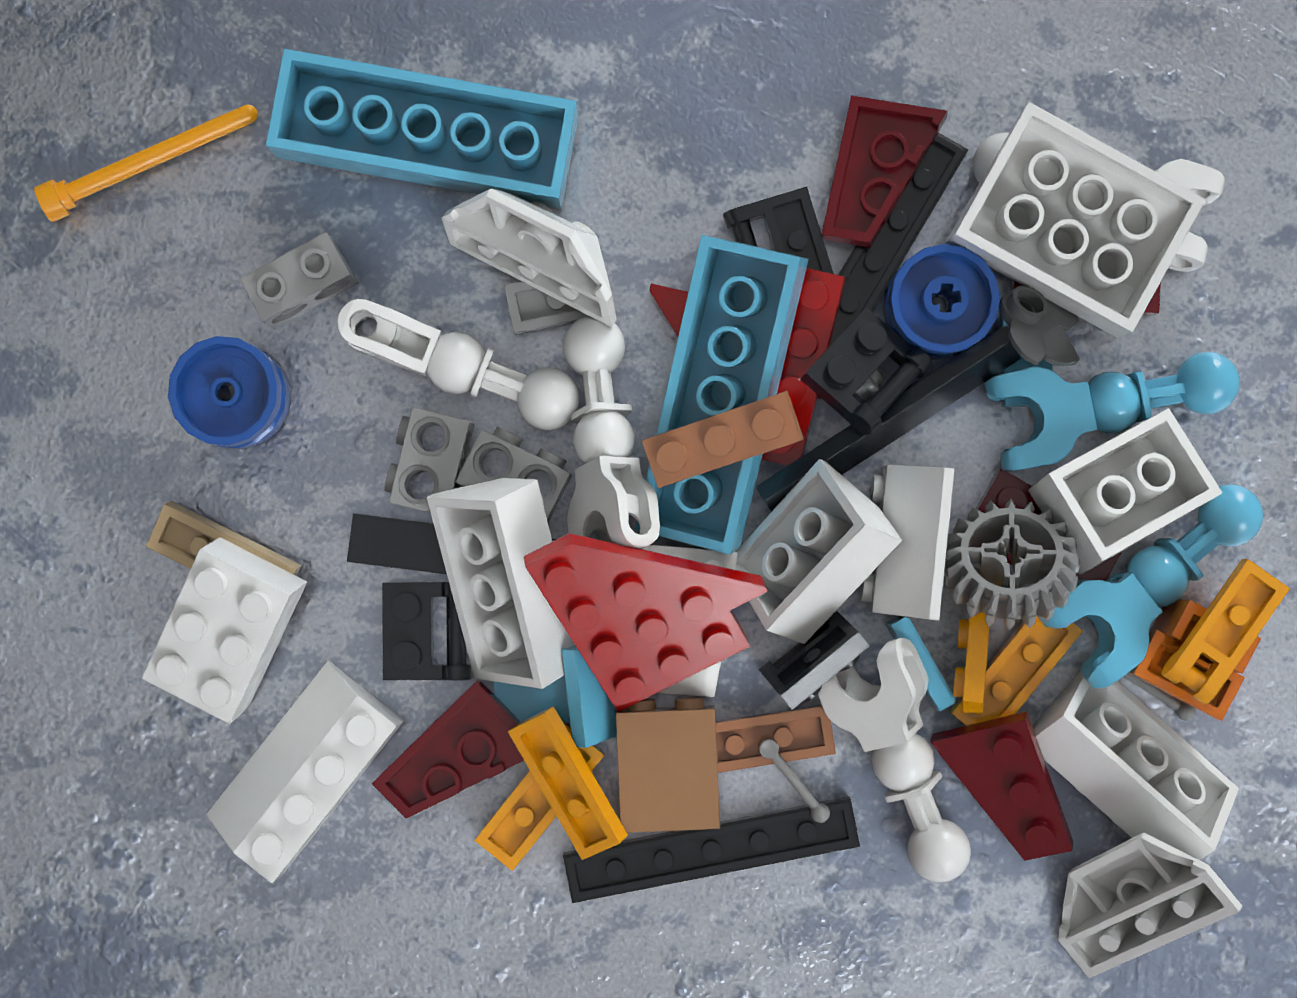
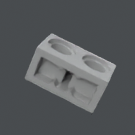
(299, 280)
(442, 464)
(520, 465)

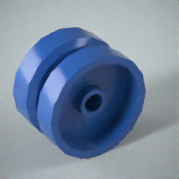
(963, 284)
(202, 384)

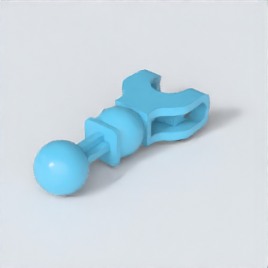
(1106, 403)
(1153, 579)

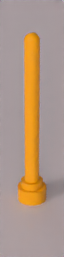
(60, 197)

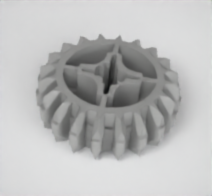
(1038, 551)

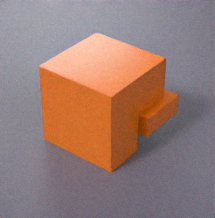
(1166, 638)

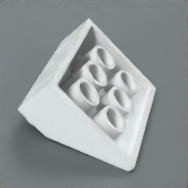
(1076, 221)

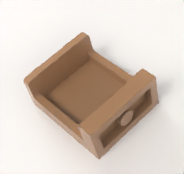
(668, 766)

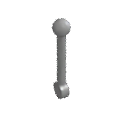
(1183, 710)
(769, 749)

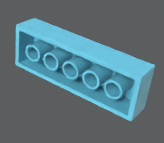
(422, 128)
(725, 358)

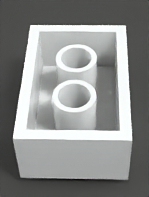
(1126, 489)
(224, 629)

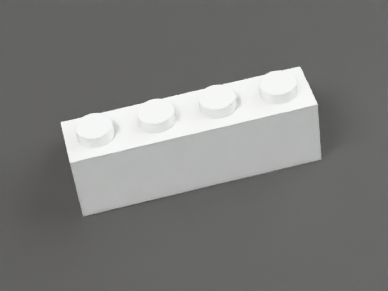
(501, 611)
(1135, 767)
(302, 771)

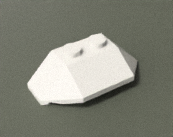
(534, 248)
(1138, 902)

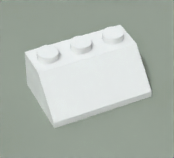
(918, 509)
(814, 552)

